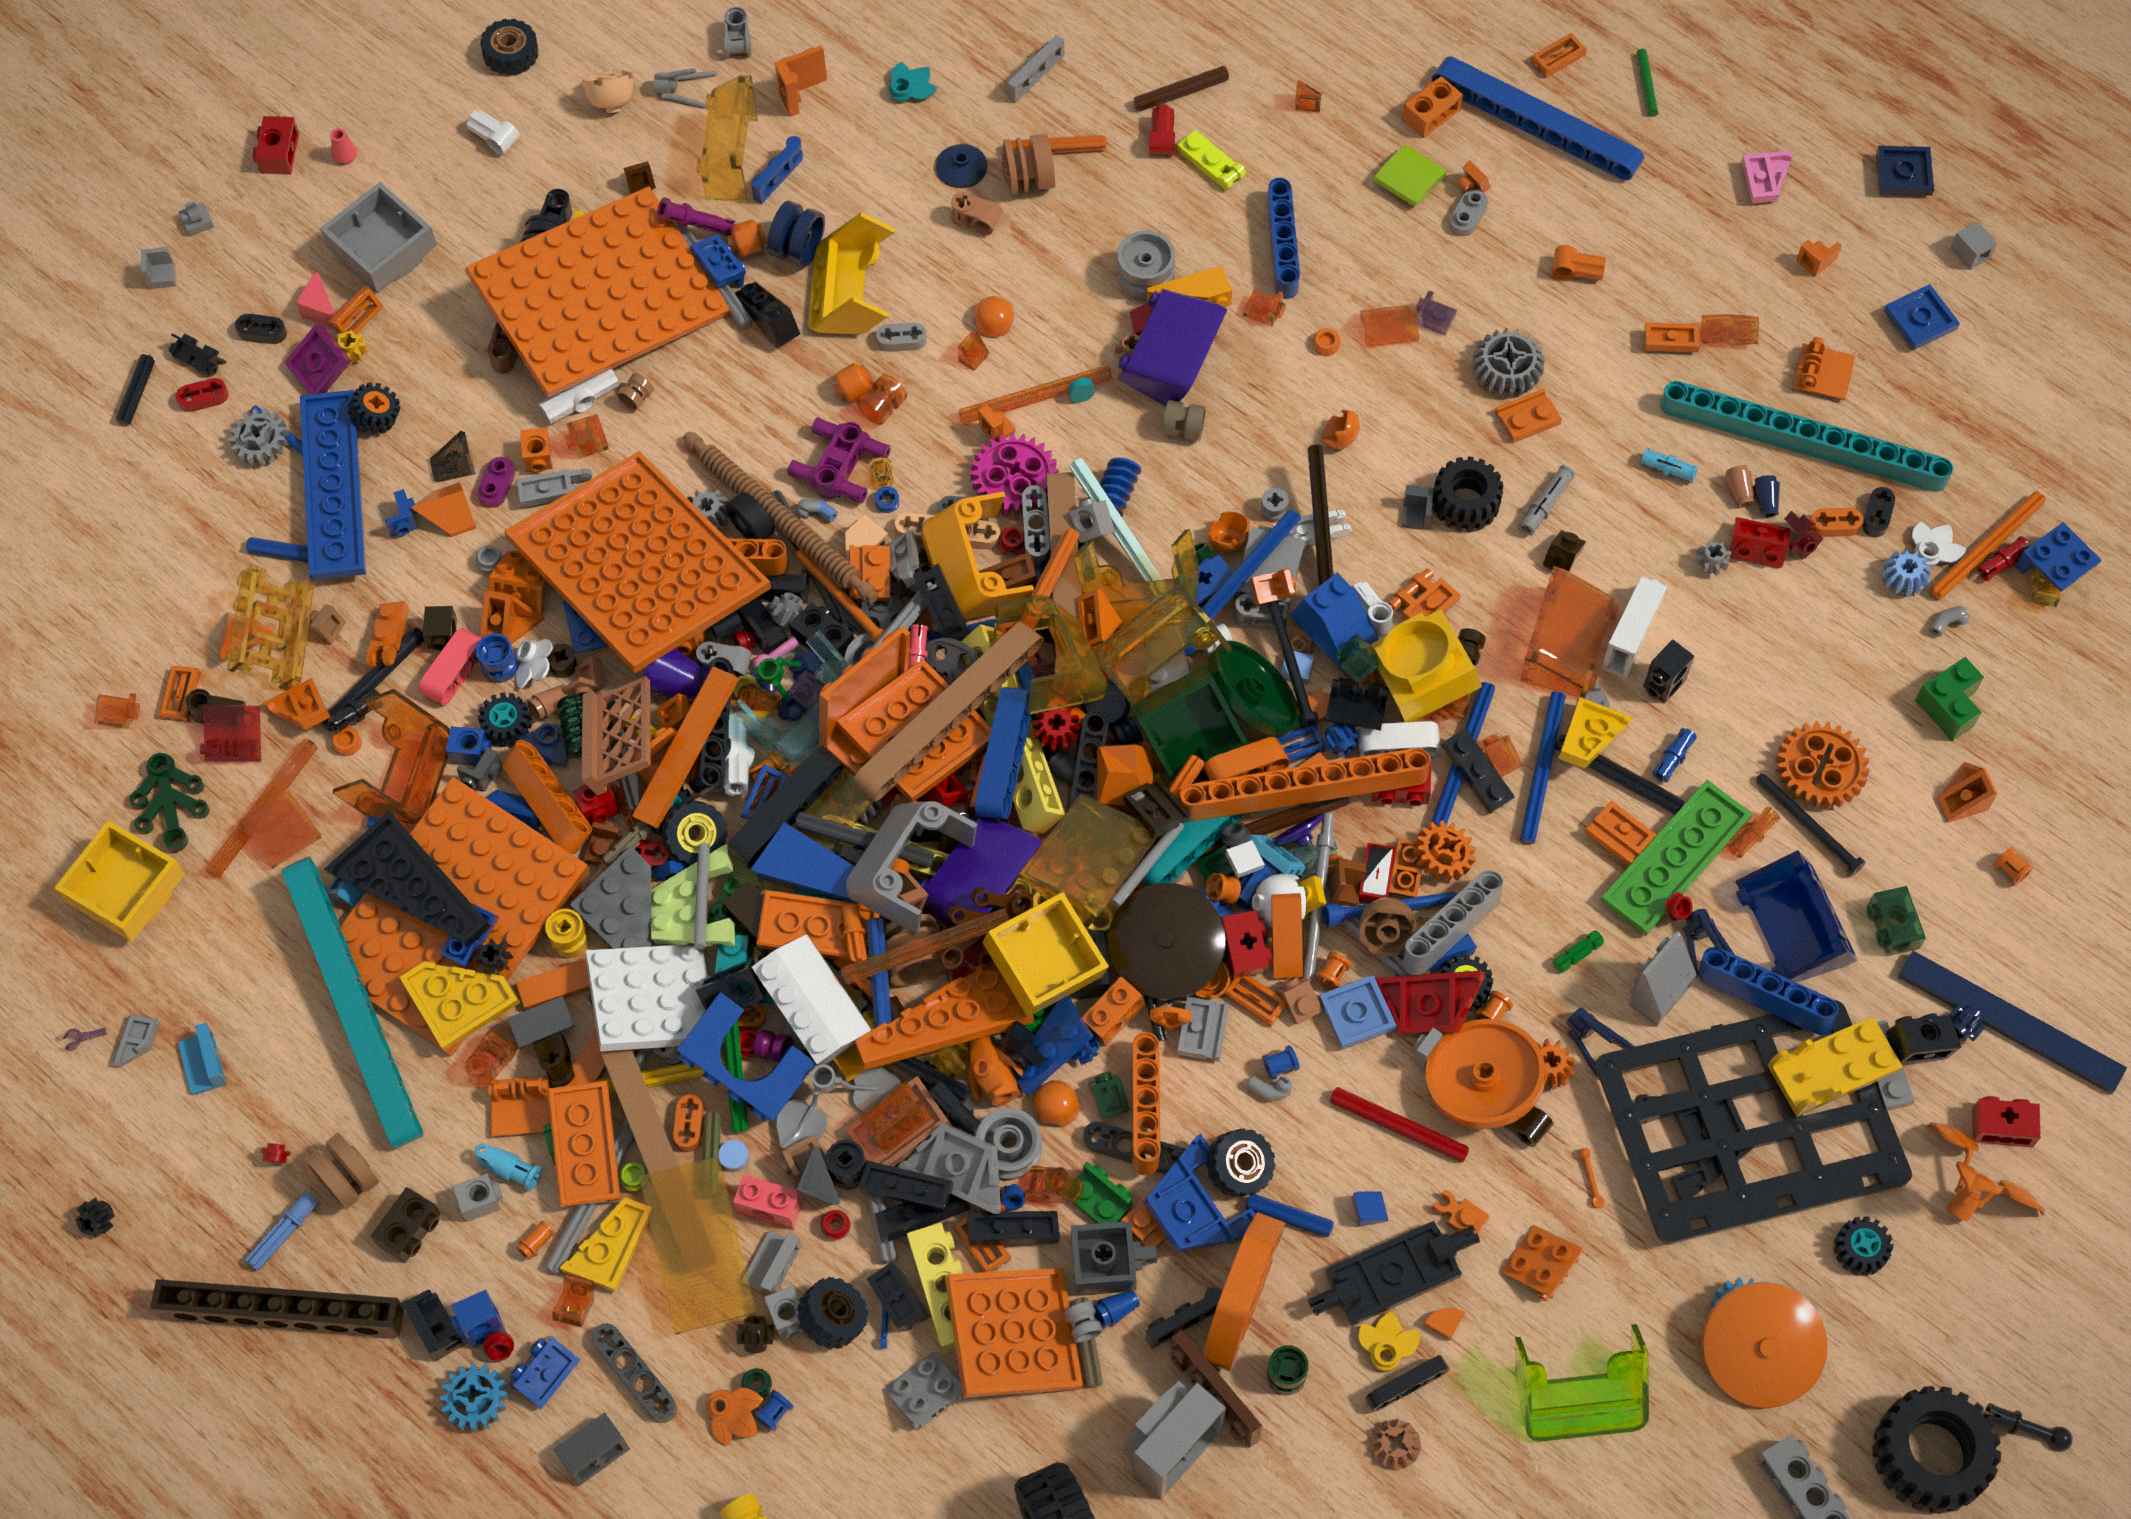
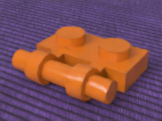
(1435, 596)

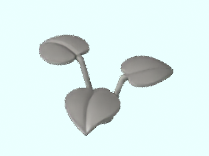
(800, 1120)

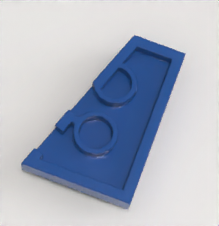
(1057, 1042)

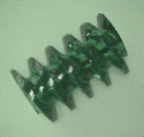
(571, 723)

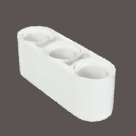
(1400, 737)

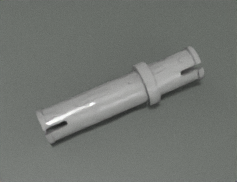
(1541, 507)

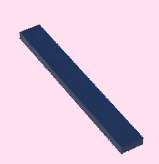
(2014, 1022)

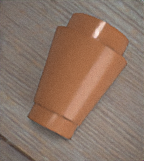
(1740, 483)
(545, 703)

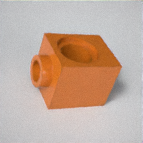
(532, 441)

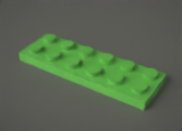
(1676, 857)

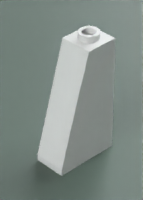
(1633, 627)

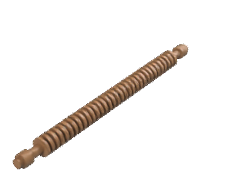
(782, 518)

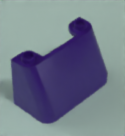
(1171, 345)
(991, 863)

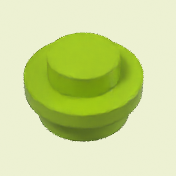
(630, 1175)

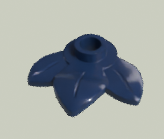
(551, 751)

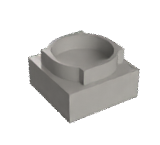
(379, 237)
(1173, 1436)

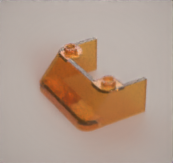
(414, 767)

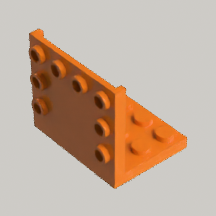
(855, 686)

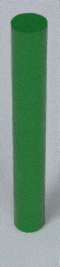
(1647, 82)

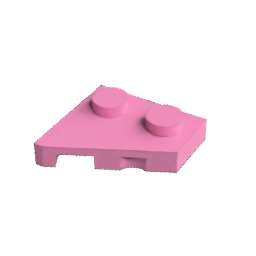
(1765, 174)

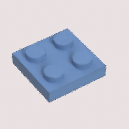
(1357, 1012)

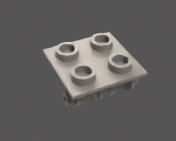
(925, 1391)

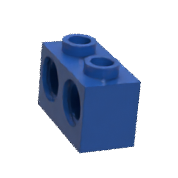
(476, 1318)

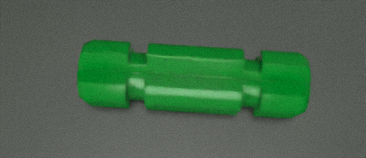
(1578, 951)

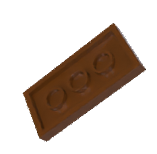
(1189, 1359)

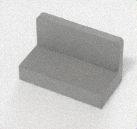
(772, 1262)

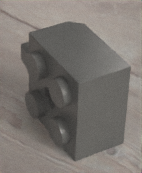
(1123, 1257)

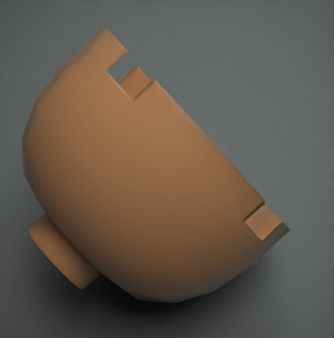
(1386, 926)

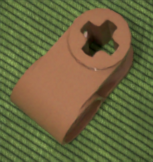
(977, 215)

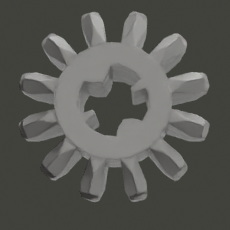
(711, 506)

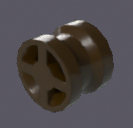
(565, 667)

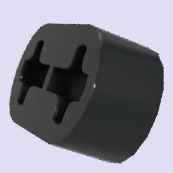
(261, 328)
(1873, 510)

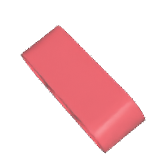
(450, 667)

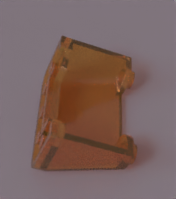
(1568, 635)

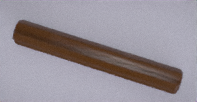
(1181, 88)

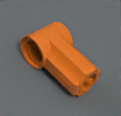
(1570, 263)

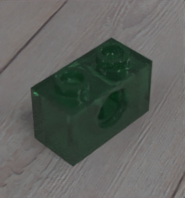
(1897, 905)

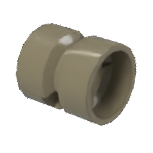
(1184, 420)

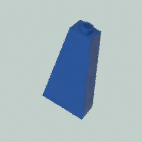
(803, 865)

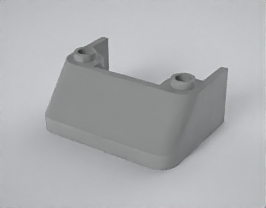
(873, 880)

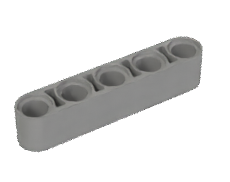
(1452, 922)

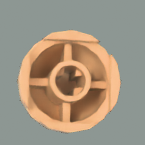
(609, 89)

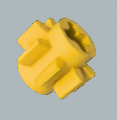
(352, 345)

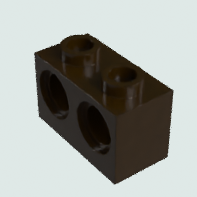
(399, 1221)

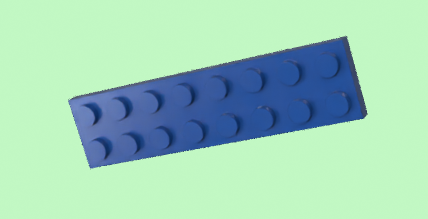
(332, 487)

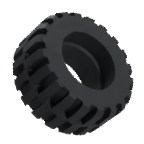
(1963, 1422)
(1052, 1495)

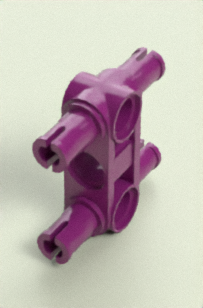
(838, 460)

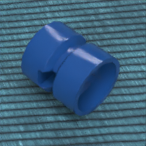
(496, 658)

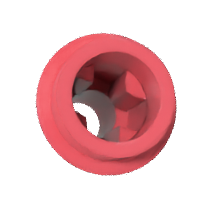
(342, 147)

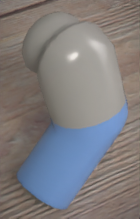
(818, 506)

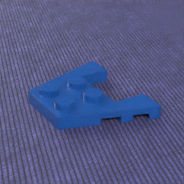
(1187, 1211)

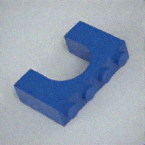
(765, 1094)

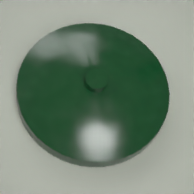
(1254, 689)

